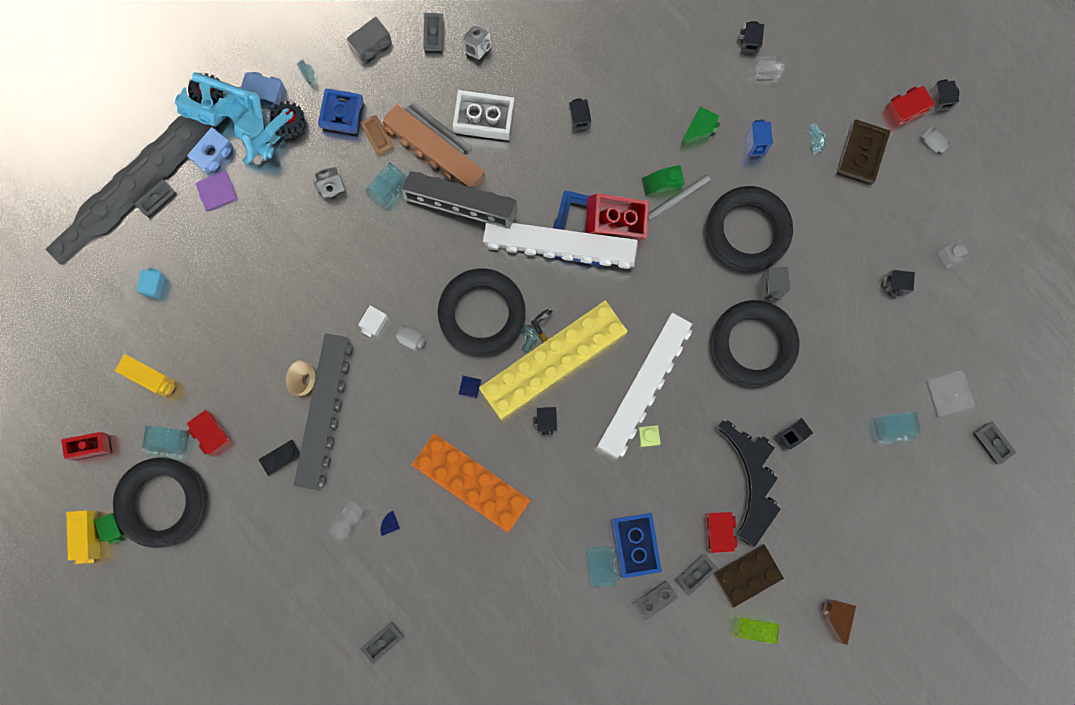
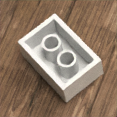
(483, 115)

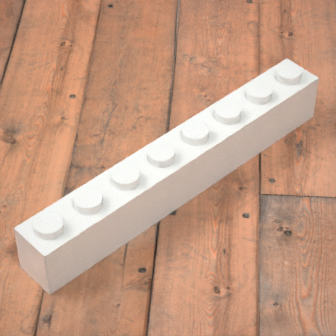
(562, 243)
(644, 385)

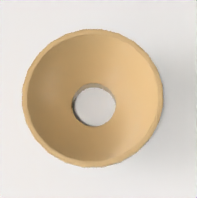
(296, 378)

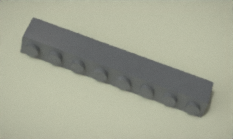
(322, 411)

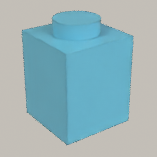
(150, 283)

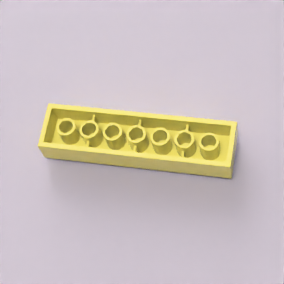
(553, 360)

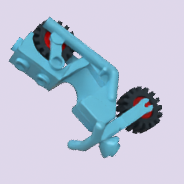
(212, 106)

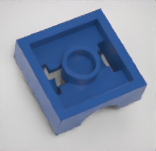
(333, 108)

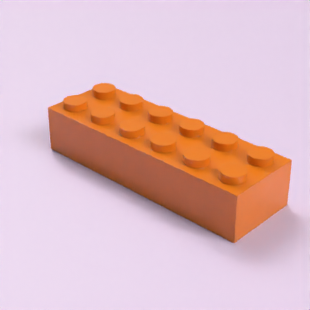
(471, 482)

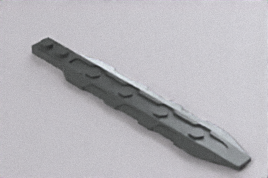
(106, 207)

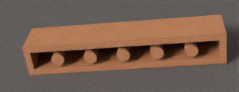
(432, 147)

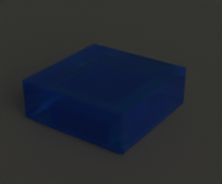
(469, 387)

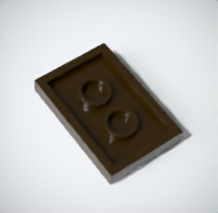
(864, 151)
(748, 575)

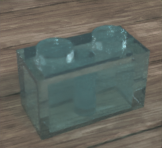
(386, 185)
(897, 426)
(165, 440)
(601, 566)

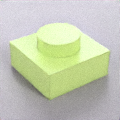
(649, 436)

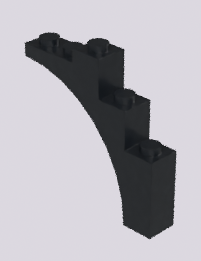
(760, 510)

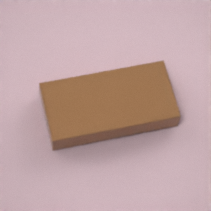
(376, 135)

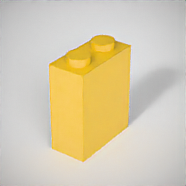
(145, 376)
(83, 537)

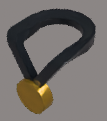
(538, 319)

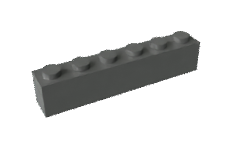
(460, 199)

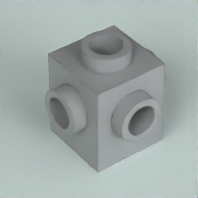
(476, 42)
(328, 182)

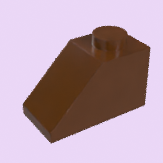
(839, 618)

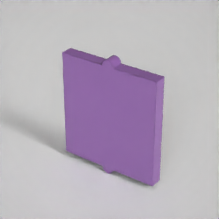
(216, 190)

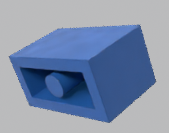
(759, 138)

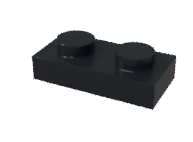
(280, 457)

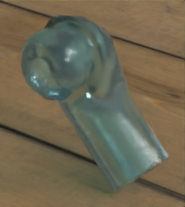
(820, 138)
(531, 337)

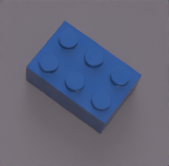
(636, 545)

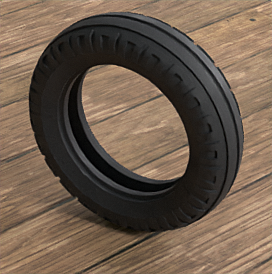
(769, 202)
(471, 279)
(770, 313)
(131, 481)

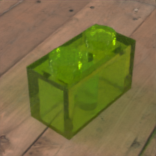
(757, 630)

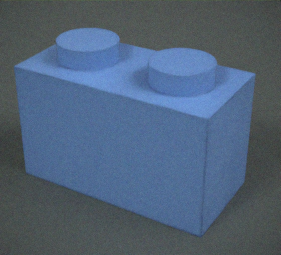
(268, 89)

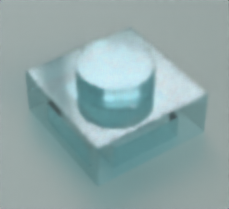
(307, 71)

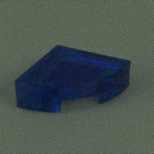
(389, 524)

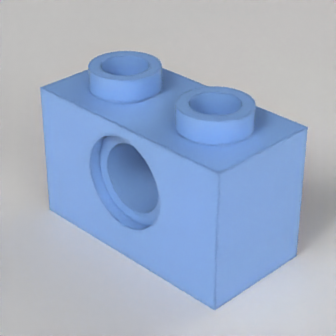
(210, 140)

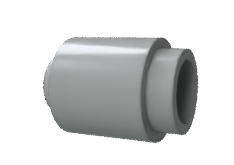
(936, 140)
(410, 337)

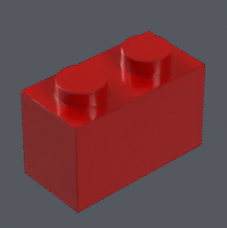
(910, 105)
(208, 432)
(85, 446)
(721, 532)

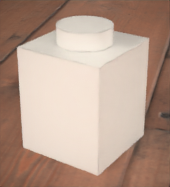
(372, 322)

